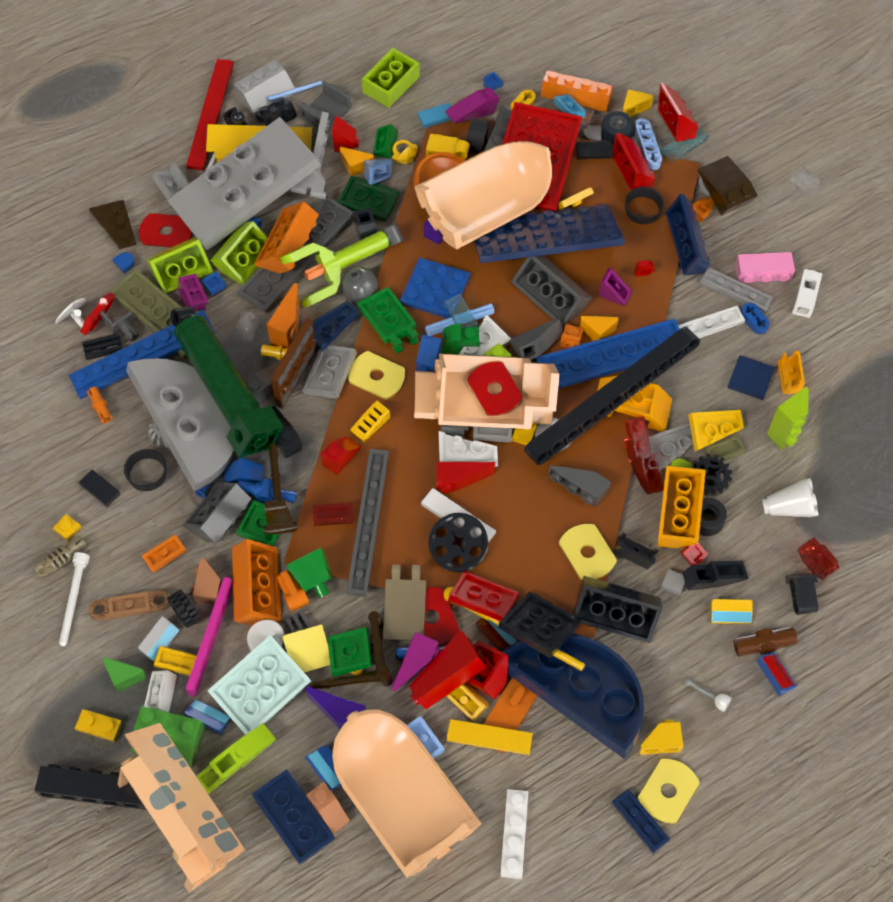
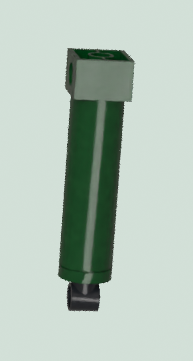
(250, 425)

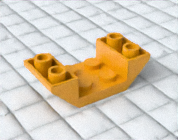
(649, 402)

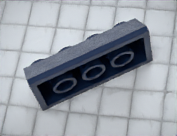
(687, 236)

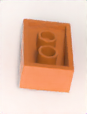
(285, 321)

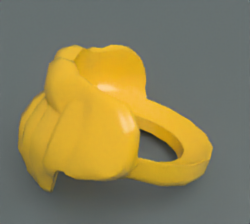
(407, 155)

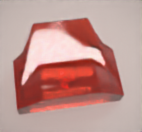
(818, 559)

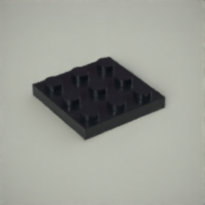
(539, 624)

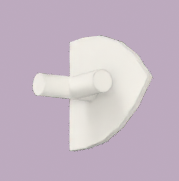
(73, 310)

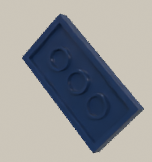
(293, 817)

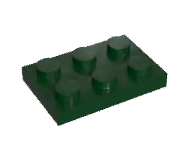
(361, 195)

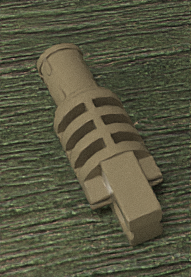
(58, 558)

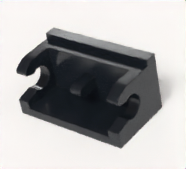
(634, 552)

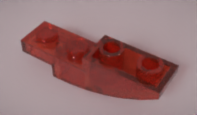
(640, 455)

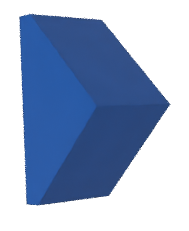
(244, 470)

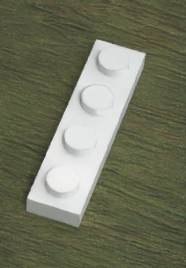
(514, 834)

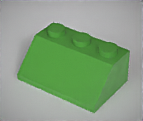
(182, 730)

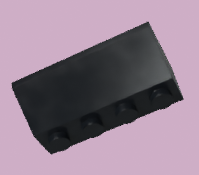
(617, 609)

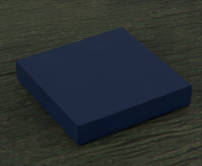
(751, 377)

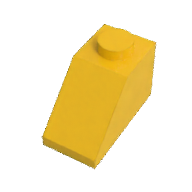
(663, 739)

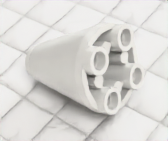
(793, 500)

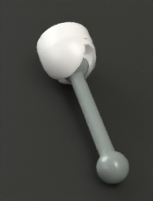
(721, 701)

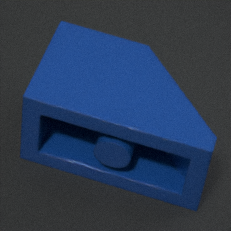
(428, 351)

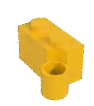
(452, 145)

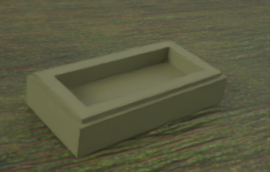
(726, 449)

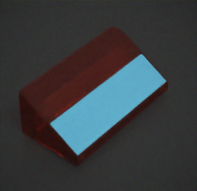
(496, 636)

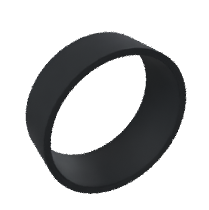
(644, 192)
(140, 455)

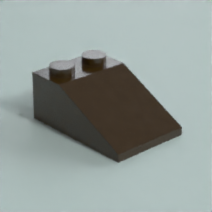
(727, 185)

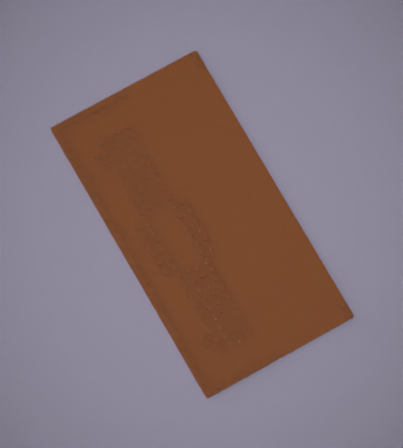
(520, 497)

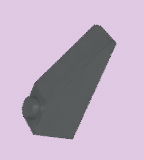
(261, 384)

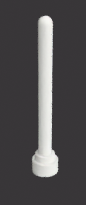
(80, 561)

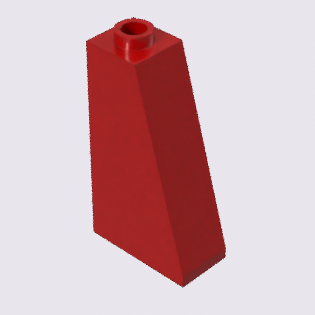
(447, 671)

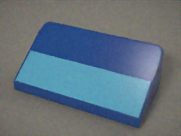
(210, 717)
(323, 765)

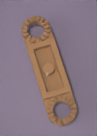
(129, 605)

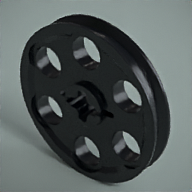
(454, 550)

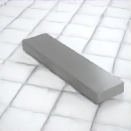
(735, 289)

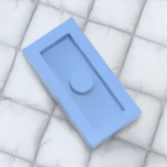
(426, 737)

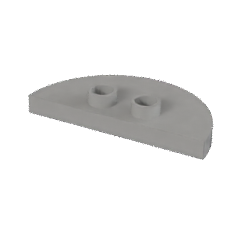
(185, 417)

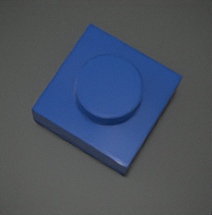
(213, 283)

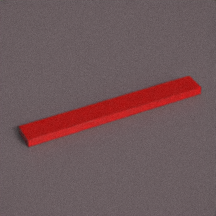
(210, 113)

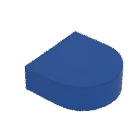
(493, 81)
(124, 261)

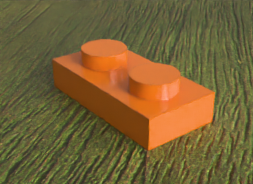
(164, 553)

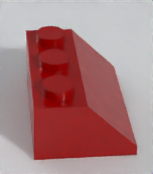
(676, 115)
(631, 163)

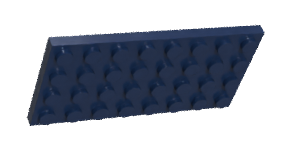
(551, 234)

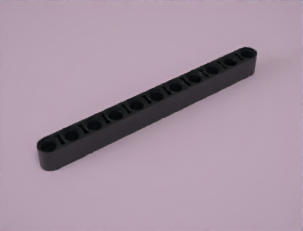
(611, 395)

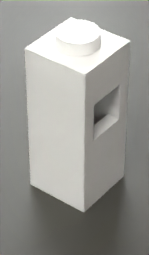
(807, 293)

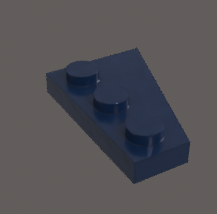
(333, 323)

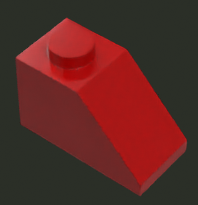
(344, 135)
(339, 453)

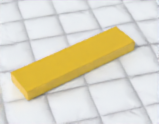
(489, 737)

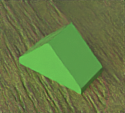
(123, 674)

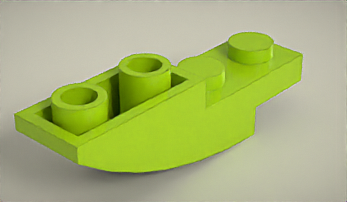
(235, 757)

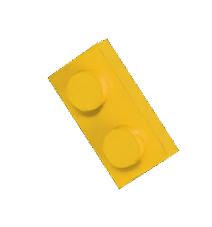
(98, 725)

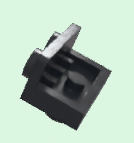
(279, 108)

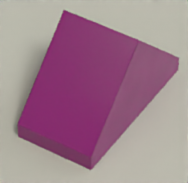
(614, 288)

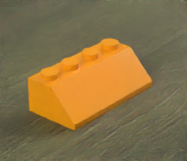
(681, 507)

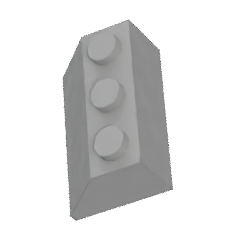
(262, 83)

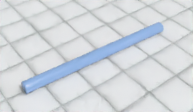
(294, 90)

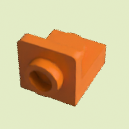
(571, 336)

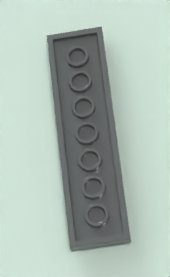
(267, 287)

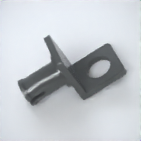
(121, 325)

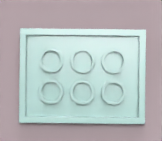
(259, 685)

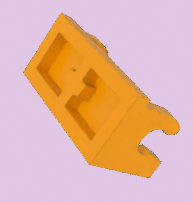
(791, 373)

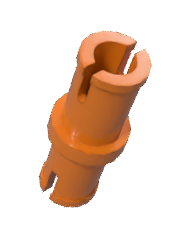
(99, 405)

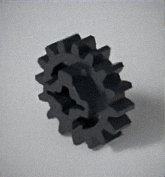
(716, 467)

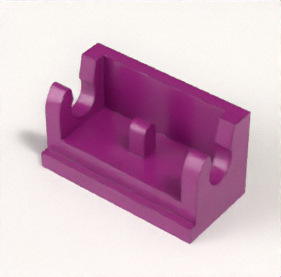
(192, 292)

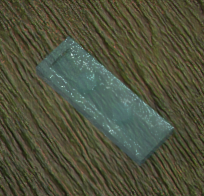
(676, 150)

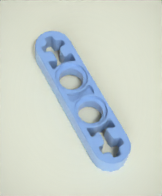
(647, 143)

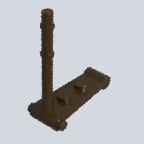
(277, 513)
(381, 673)

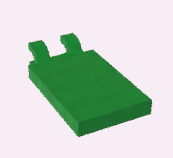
(389, 318)

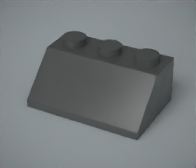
(217, 512)

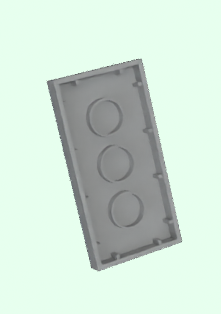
(243, 183)

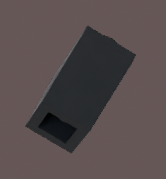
(364, 223)

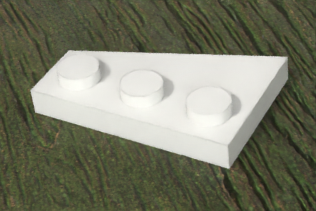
(461, 450)

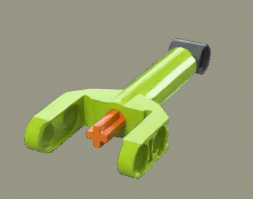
(332, 263)

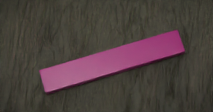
(209, 637)

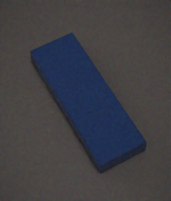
(640, 821)

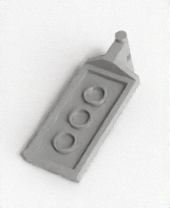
(315, 181)

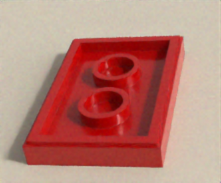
(483, 596)

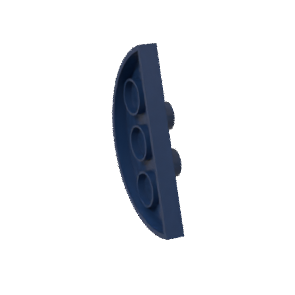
(599, 699)

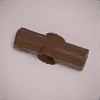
(765, 641)

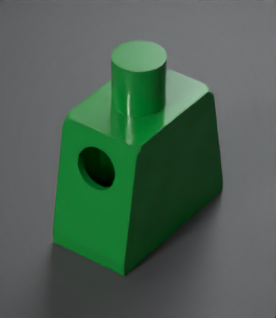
(312, 572)

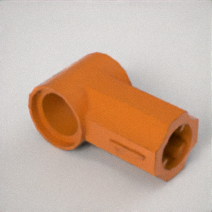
(293, 594)

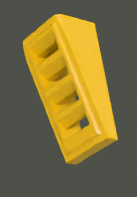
(366, 417)

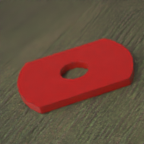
(153, 223)
(494, 403)
(446, 626)

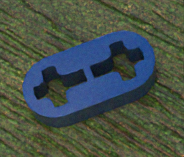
(755, 318)

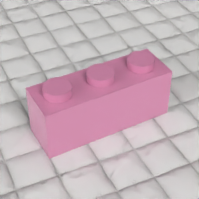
(764, 267)

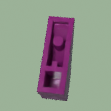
(478, 104)
(417, 656)

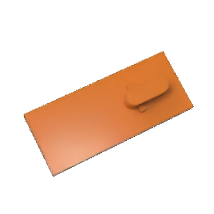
(511, 707)

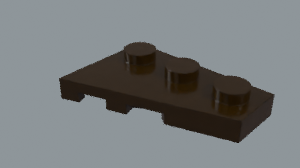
(115, 221)

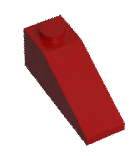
(457, 475)

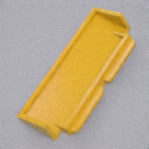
(225, 138)

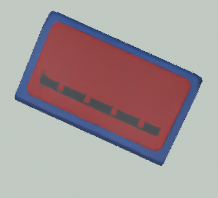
(776, 673)

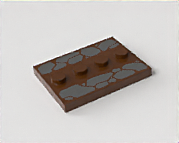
(294, 363)

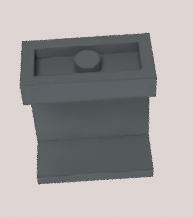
(331, 101)

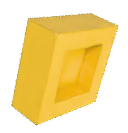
(67, 527)

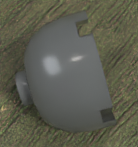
(359, 284)

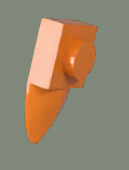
(703, 208)

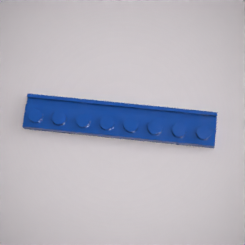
(114, 367)

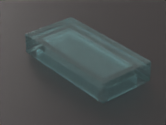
(460, 312)

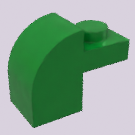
(456, 337)

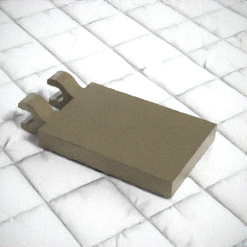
(404, 605)

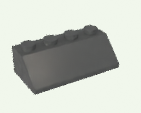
(551, 289)

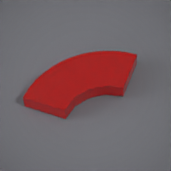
(93, 319)

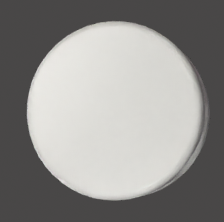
(262, 630)

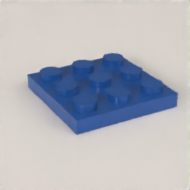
(432, 285)

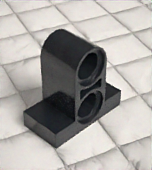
(803, 592)

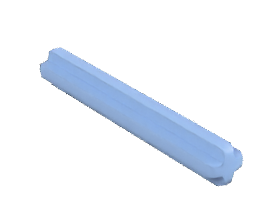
(478, 313)

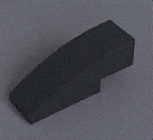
(714, 574)

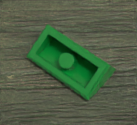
(384, 141)

